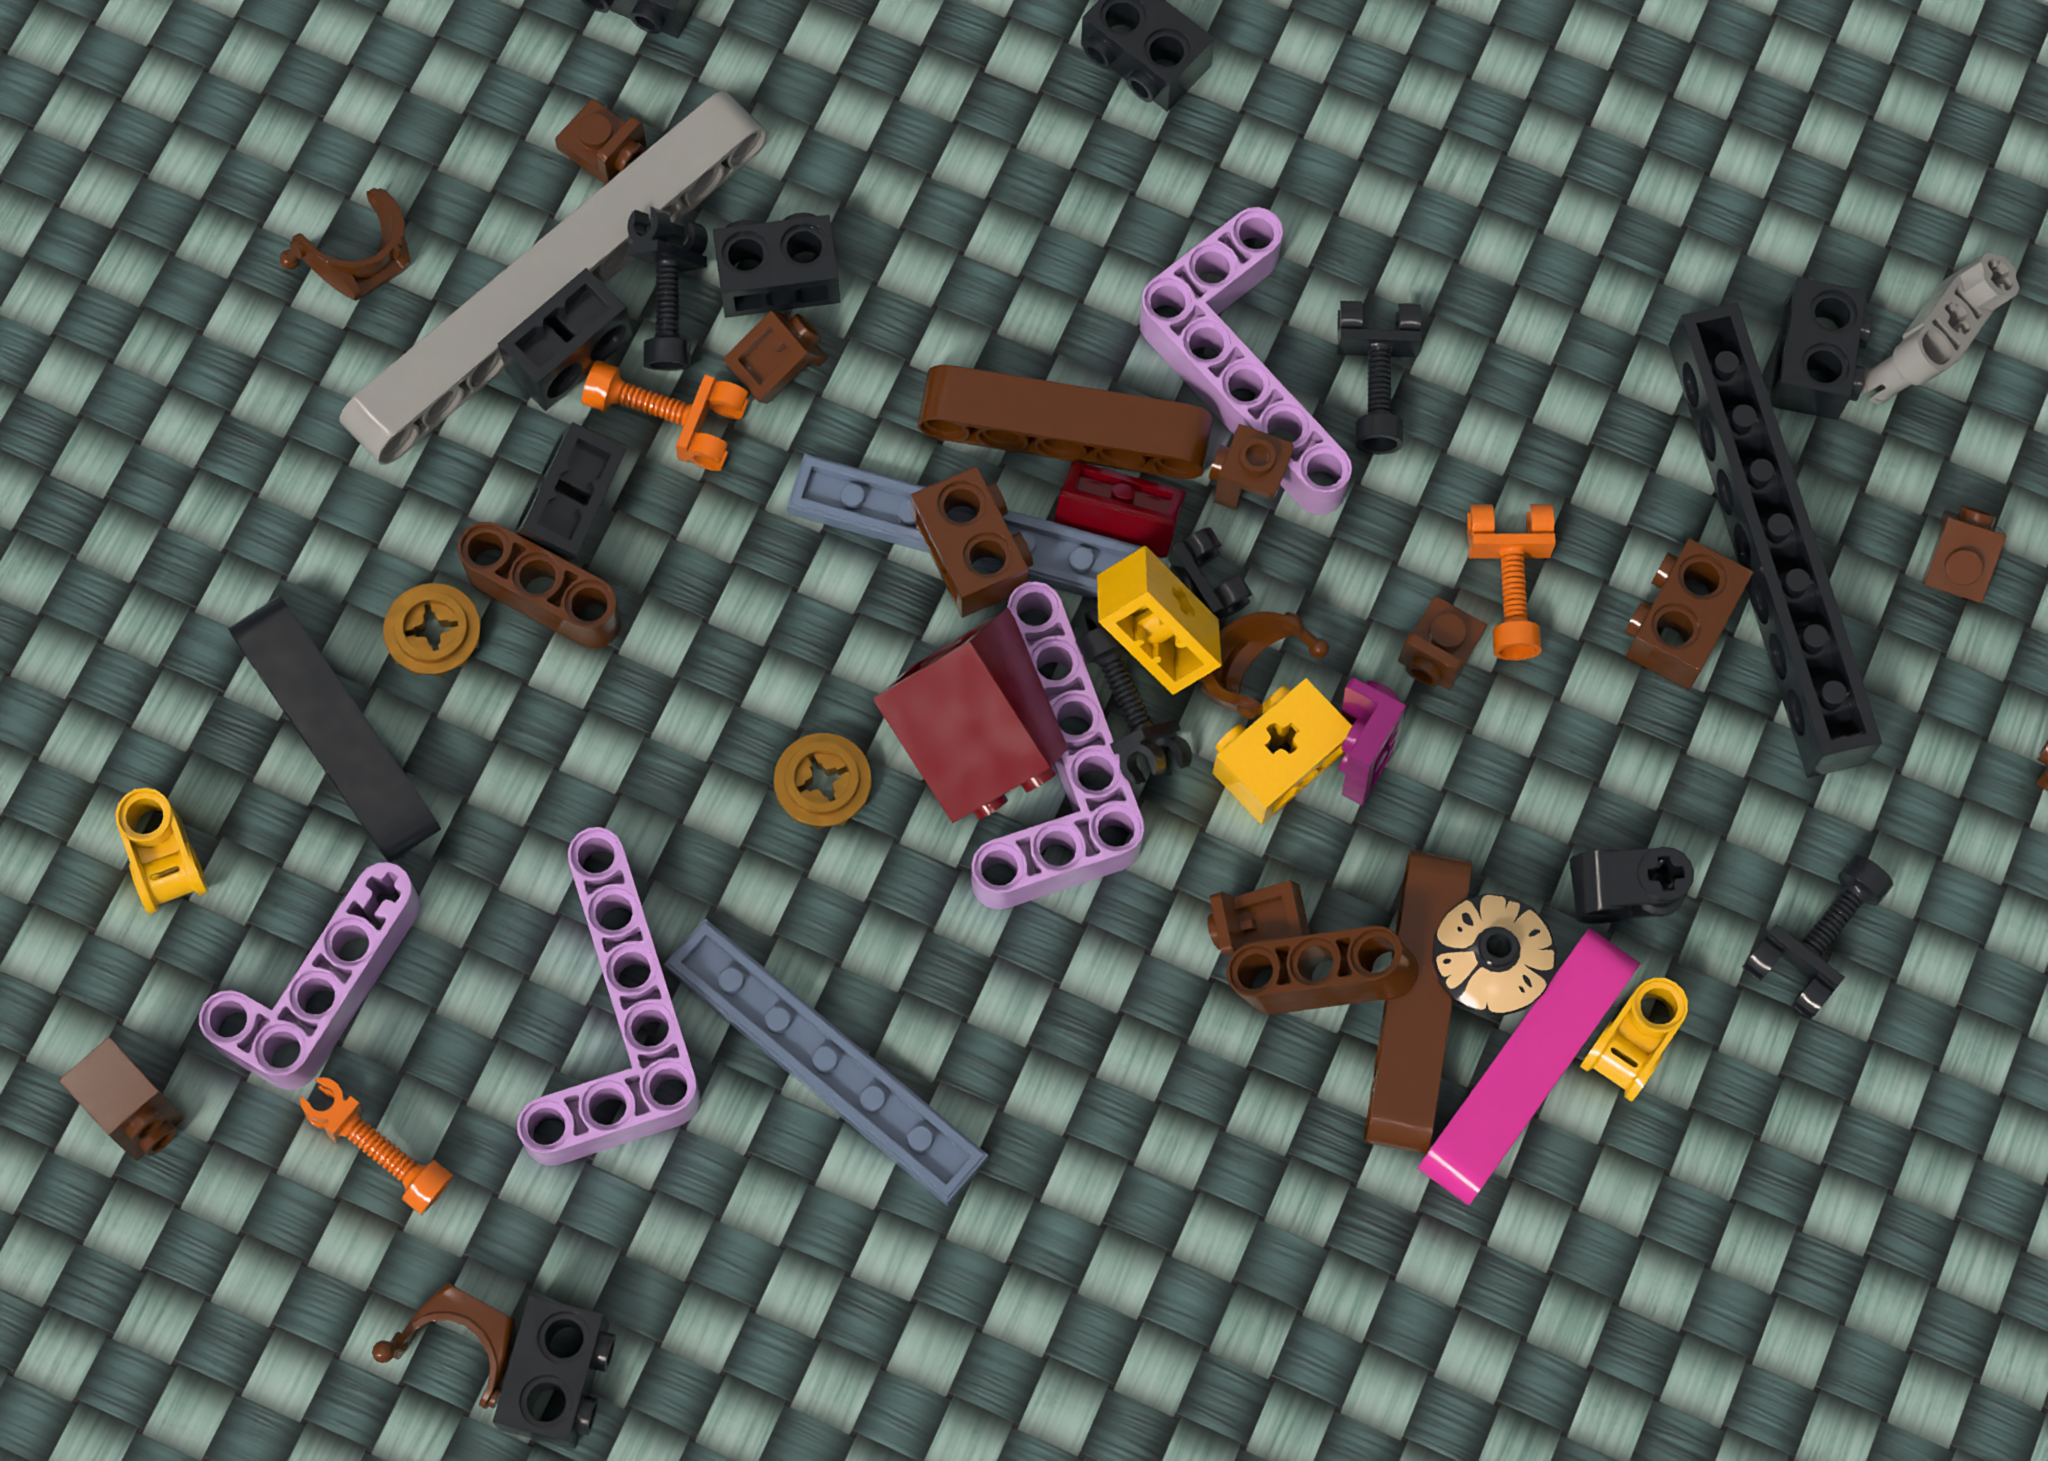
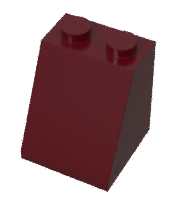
(976, 719)

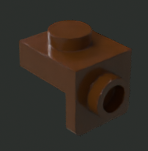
(1251, 464)
(1965, 553)
(1257, 916)

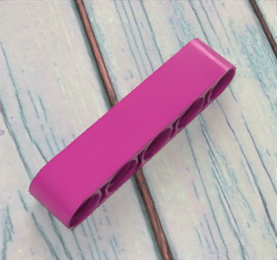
(1528, 1066)

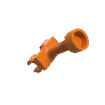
(705, 450)
(1517, 636)
(421, 1182)

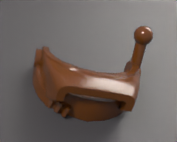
(360, 277)
(1241, 644)
(489, 1324)

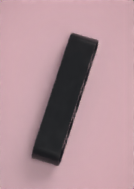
(334, 729)

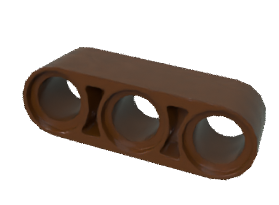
(526, 561)
(1297, 957)

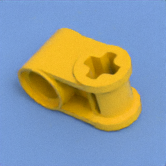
(160, 861)
(1633, 1045)

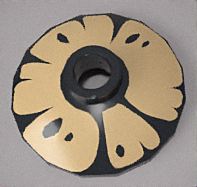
(1488, 982)

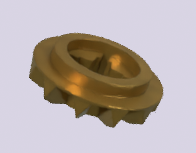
(409, 616)
(834, 756)

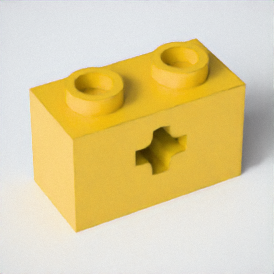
(1158, 620)
(1268, 780)

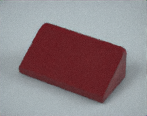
(1120, 507)

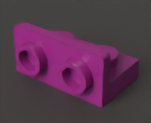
(1373, 738)

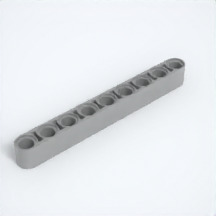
(463, 349)

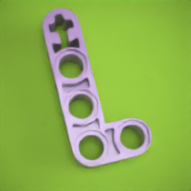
(320, 971)

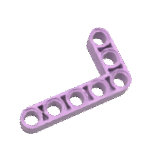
(1236, 364)
(1085, 753)
(633, 1009)

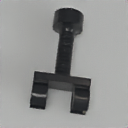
(667, 251)
(1379, 430)
(1185, 559)
(1144, 737)
(1862, 884)

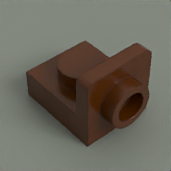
(602, 141)
(775, 354)
(1441, 644)

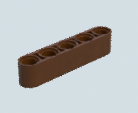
(1065, 422)
(1418, 1022)

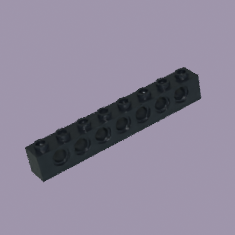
(1774, 540)

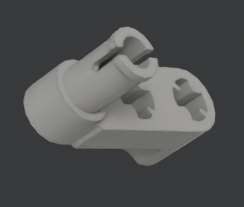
(1944, 326)

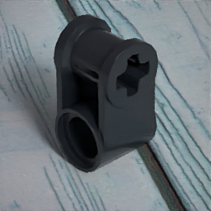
(1619, 886)

